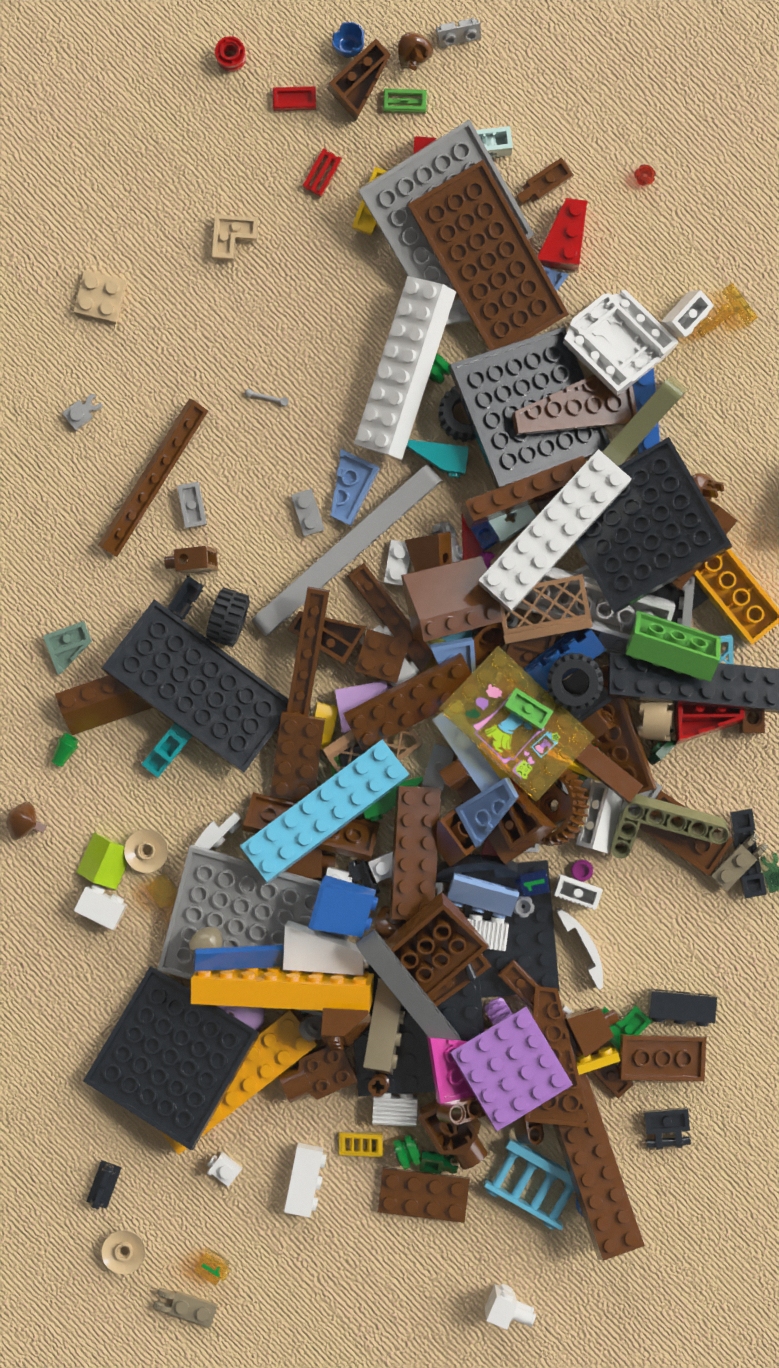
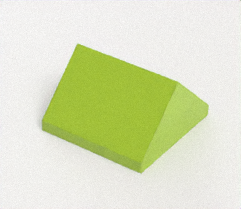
(103, 861)

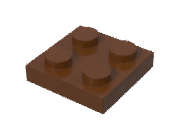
(382, 656)

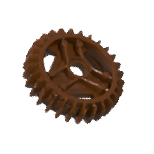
(570, 808)

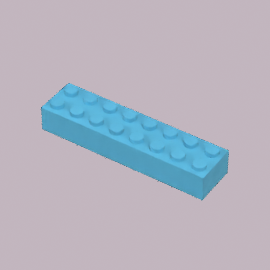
(324, 811)

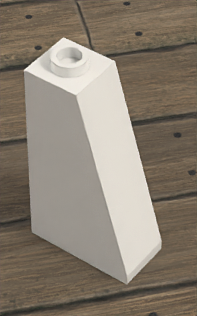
(320, 952)

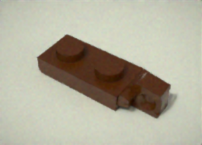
(545, 182)

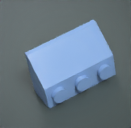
(482, 895)

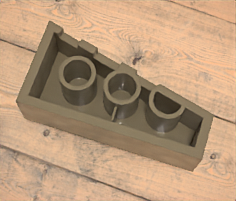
(384, 1031)

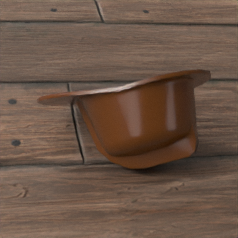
(487, 640)

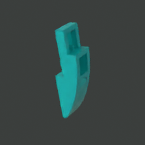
(166, 750)

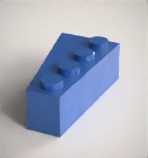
(574, 642)

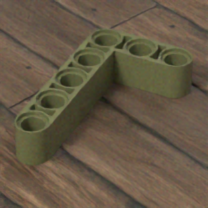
(645, 420)
(663, 820)

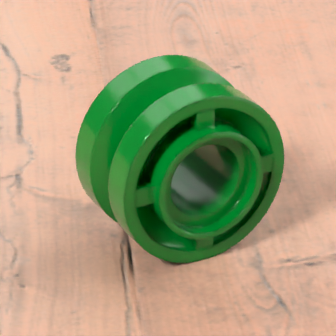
(438, 369)
(407, 1152)

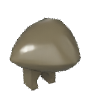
(206, 938)

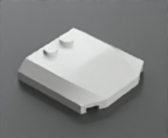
(618, 340)

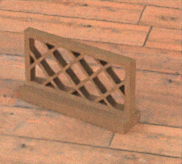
(552, 627)
(348, 739)

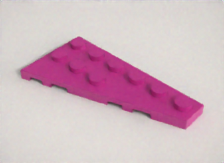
(448, 1079)

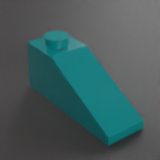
(444, 457)

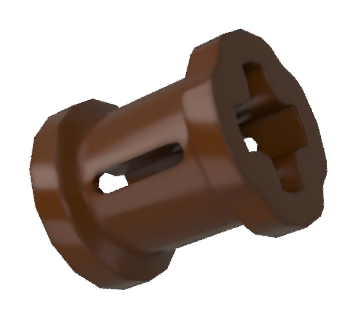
(384, 1080)

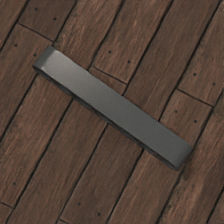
(405, 987)

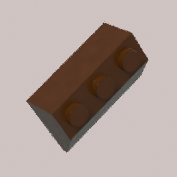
(343, 1026)

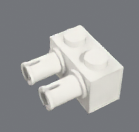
(504, 1308)

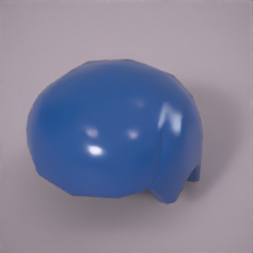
(348, 40)

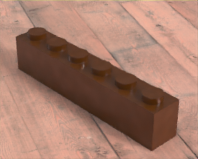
(520, 493)

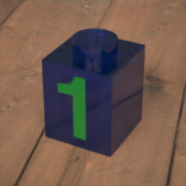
(532, 883)

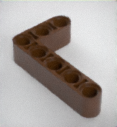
(459, 779)
(470, 1109)

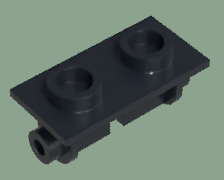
(187, 593)
(361, 871)
(103, 1185)

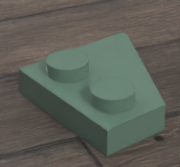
(67, 644)

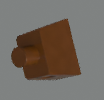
(430, 550)
(199, 560)
(312, 863)
(590, 1028)

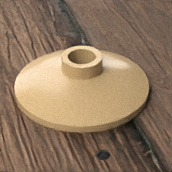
(138, 859)
(122, 1262)

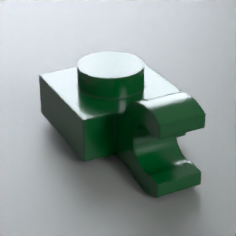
(660, 750)
(435, 1163)

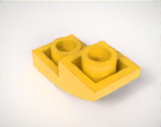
(330, 713)

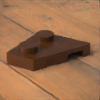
(525, 651)

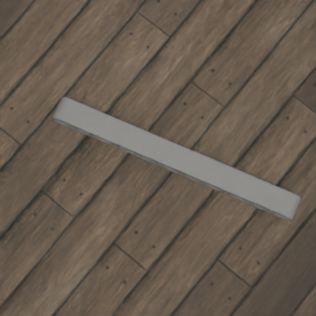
(347, 549)

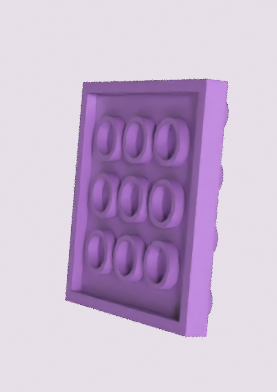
(511, 1069)

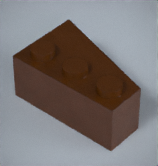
(359, 77)
(338, 636)
(524, 824)

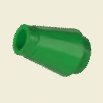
(64, 749)

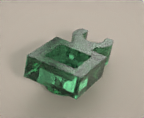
(772, 874)

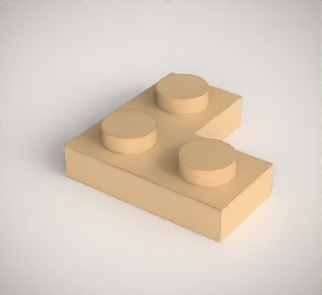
(228, 229)

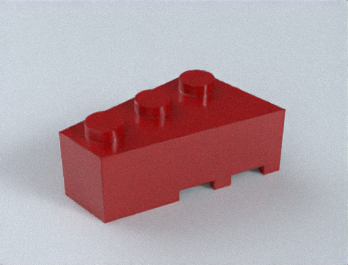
(565, 238)
(697, 720)

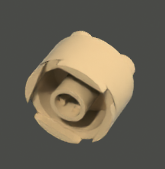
(657, 720)

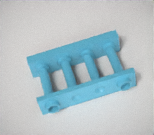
(534, 1161)

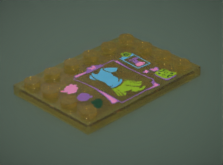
(521, 751)

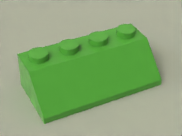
(674, 646)

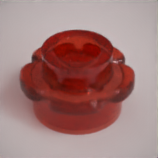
(645, 169)

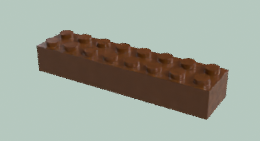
(599, 1183)

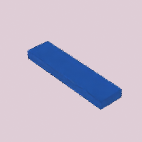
(238, 957)

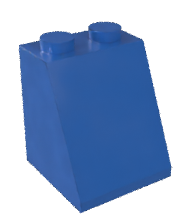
(343, 907)

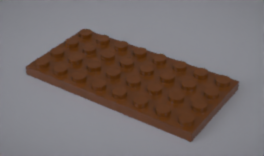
(487, 258)

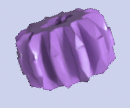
(497, 1010)

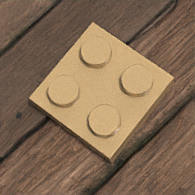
(100, 296)

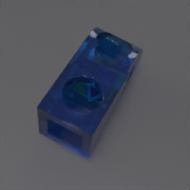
(484, 535)

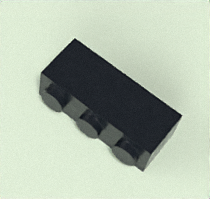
(681, 1007)

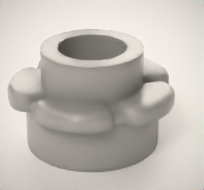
(529, 907)

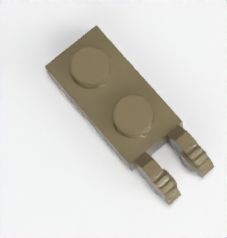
(738, 863)
(187, 1307)

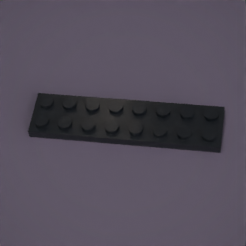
(730, 686)

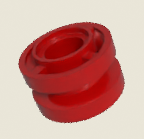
(228, 44)

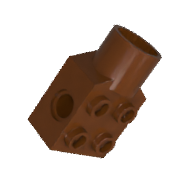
(318, 1074)
(453, 1139)

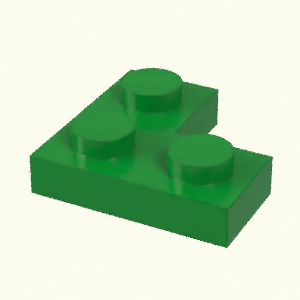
(632, 1023)

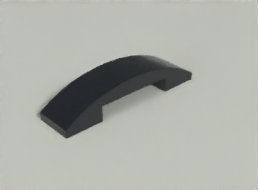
(742, 828)
(477, 862)

